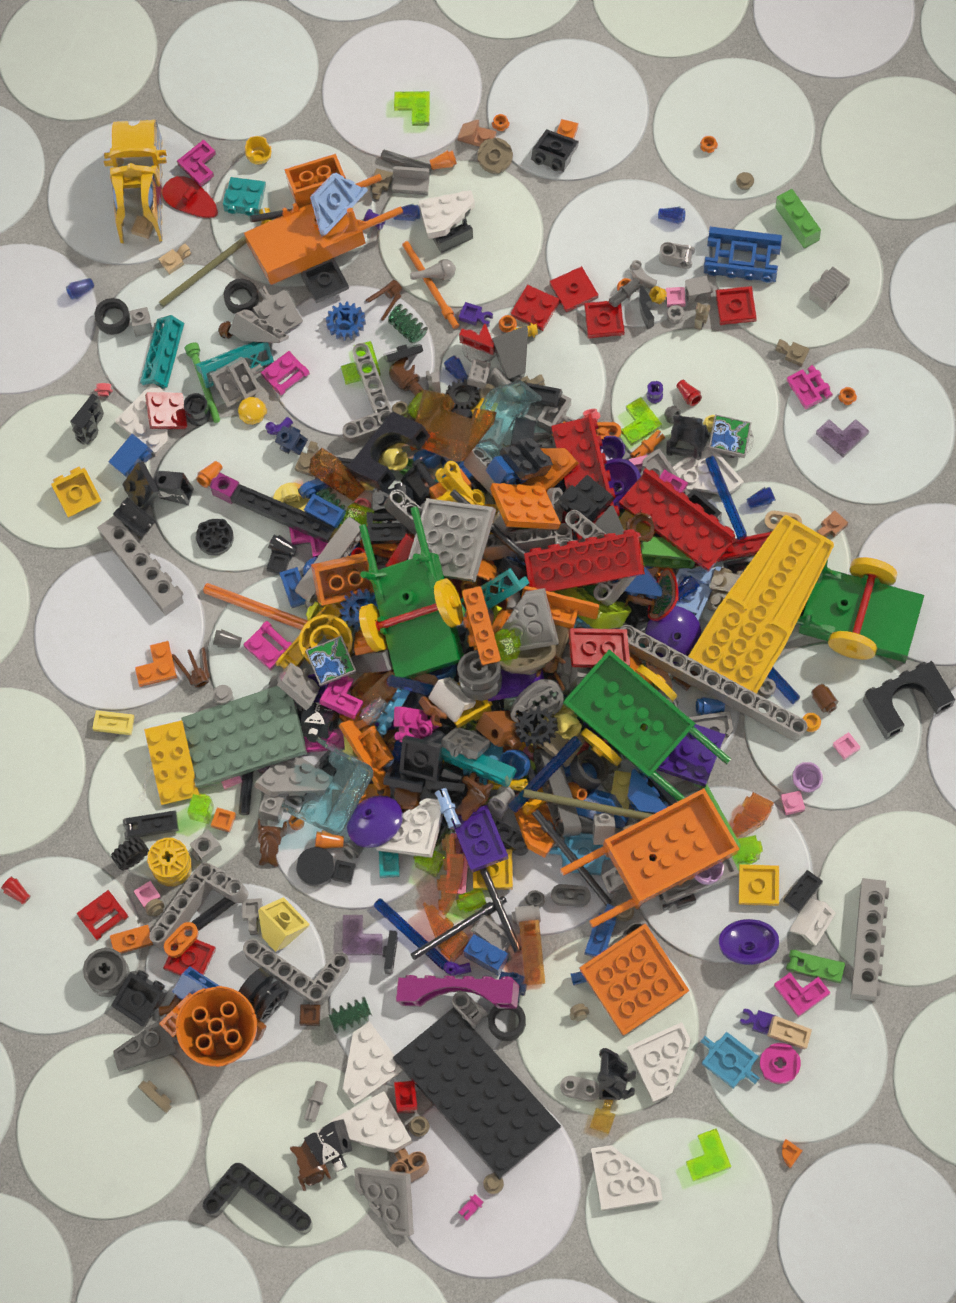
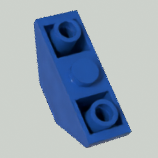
(644, 585)
(642, 796)
(604, 798)

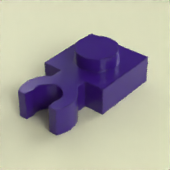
(472, 314)
(760, 1022)

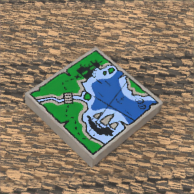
(729, 436)
(330, 661)

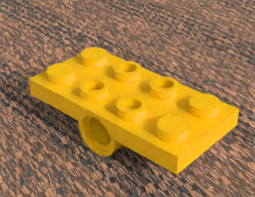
(171, 762)

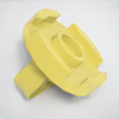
(289, 494)

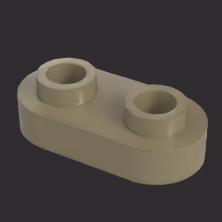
(149, 1090)

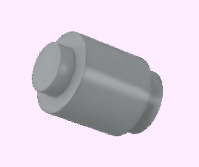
(223, 695)
(525, 913)

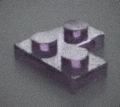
(844, 440)
(356, 942)

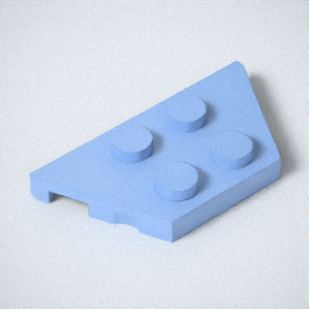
(333, 200)
(697, 601)

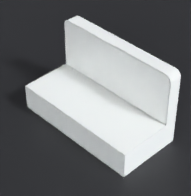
(450, 698)
(813, 921)

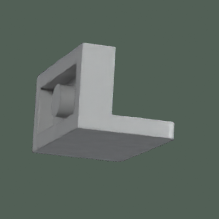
(411, 180)

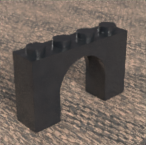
(393, 431)
(924, 679)

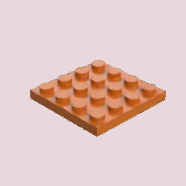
(634, 979)

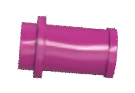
(425, 728)
(472, 1205)

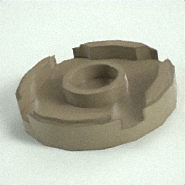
(495, 155)

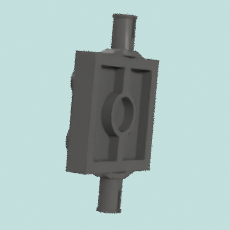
(465, 742)

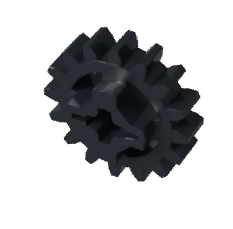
(534, 725)

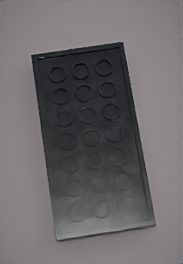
(477, 1093)

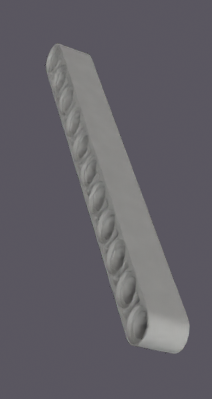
(717, 690)

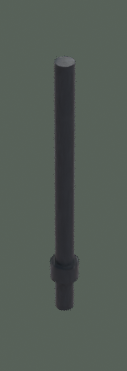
(497, 532)
(547, 827)
(487, 909)
(500, 910)

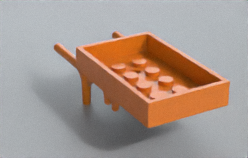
(295, 242)
(680, 838)

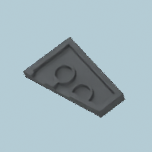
(145, 1047)

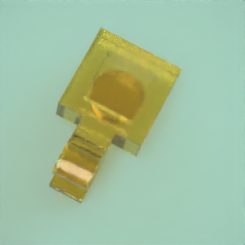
(603, 1118)

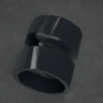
(196, 409)

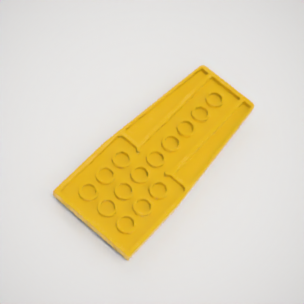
(763, 605)

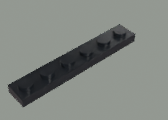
(282, 513)

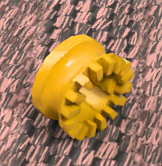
(658, 294)

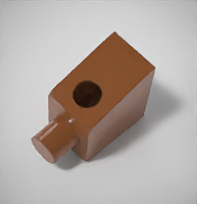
(499, 729)

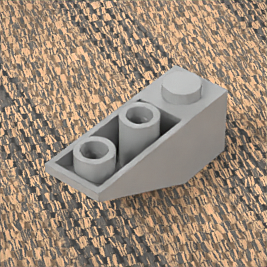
(251, 328)

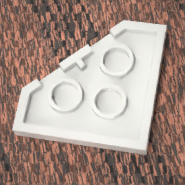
(444, 211)
(135, 421)
(699, 477)
(418, 831)
(660, 1060)
(368, 1064)
(376, 1125)
(622, 1180)

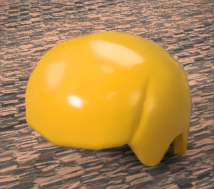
(257, 150)
(252, 410)

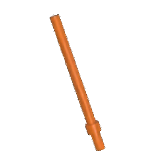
(446, 311)

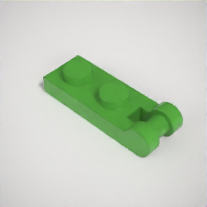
(816, 966)

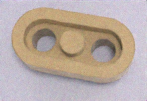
(779, 514)

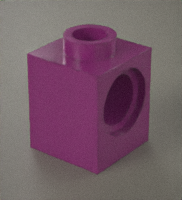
(223, 480)

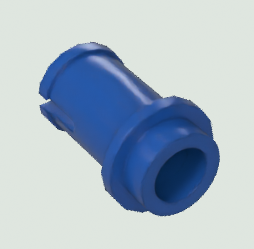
(577, 978)

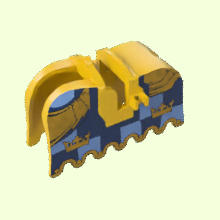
(137, 141)

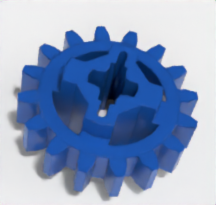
(345, 322)
(356, 600)

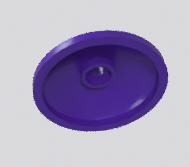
(623, 476)
(677, 621)
(375, 821)
(749, 941)

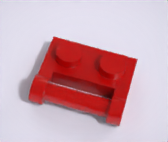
(99, 910)

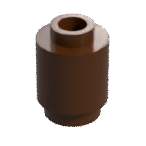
(824, 698)

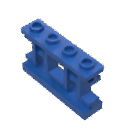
(742, 241)

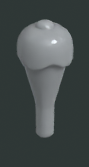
(442, 270)

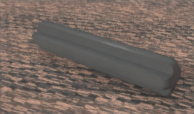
(403, 160)

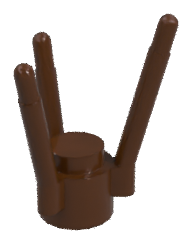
(391, 290)
(551, 667)
(199, 677)

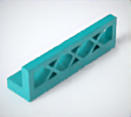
(165, 351)
(223, 359)
(504, 591)
(483, 766)

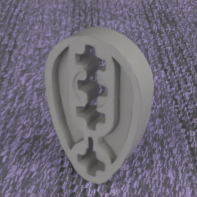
(534, 692)

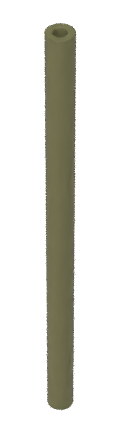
(202, 272)
(585, 805)

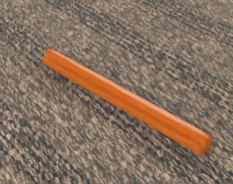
(254, 606)

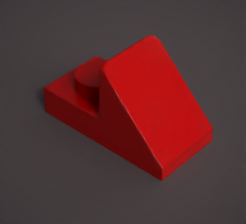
(480, 342)
(405, 1097)

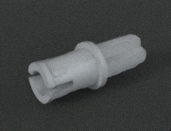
(315, 1101)

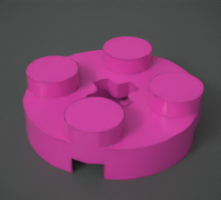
(771, 1071)

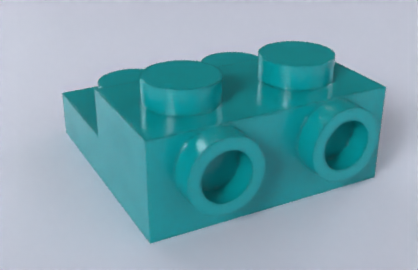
(244, 196)

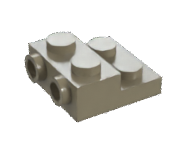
(721, 585)

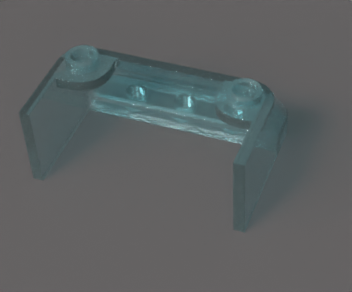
(509, 402)
(342, 794)

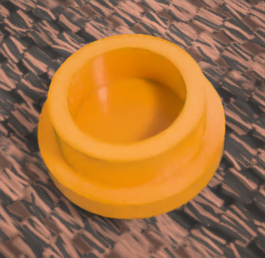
(813, 722)

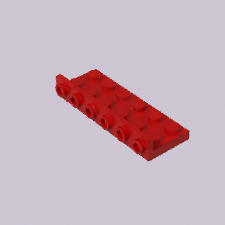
(584, 445)
(679, 519)
(585, 562)

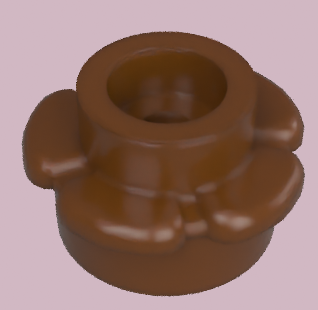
(224, 330)

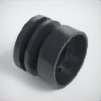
(263, 995)

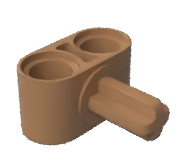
(406, 1163)

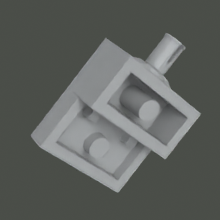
(277, 310)
(236, 381)
(548, 416)
(298, 685)

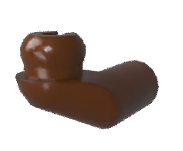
(167, 1009)

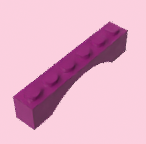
(418, 991)

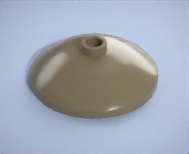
(530, 660)

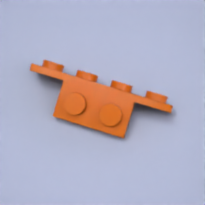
(566, 609)
(479, 626)
(370, 749)

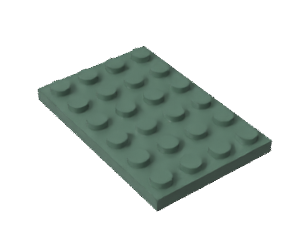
(243, 736)

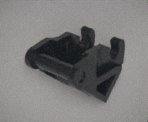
(689, 430)
(416, 478)
(613, 1078)

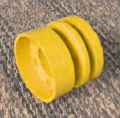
(173, 872)

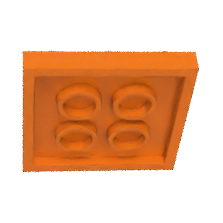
(525, 506)

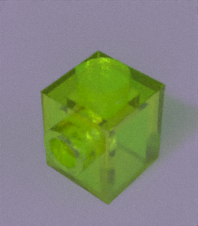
(358, 513)
(508, 644)
(200, 808)
(749, 850)
(430, 865)

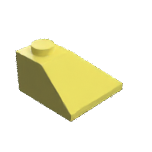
(280, 923)

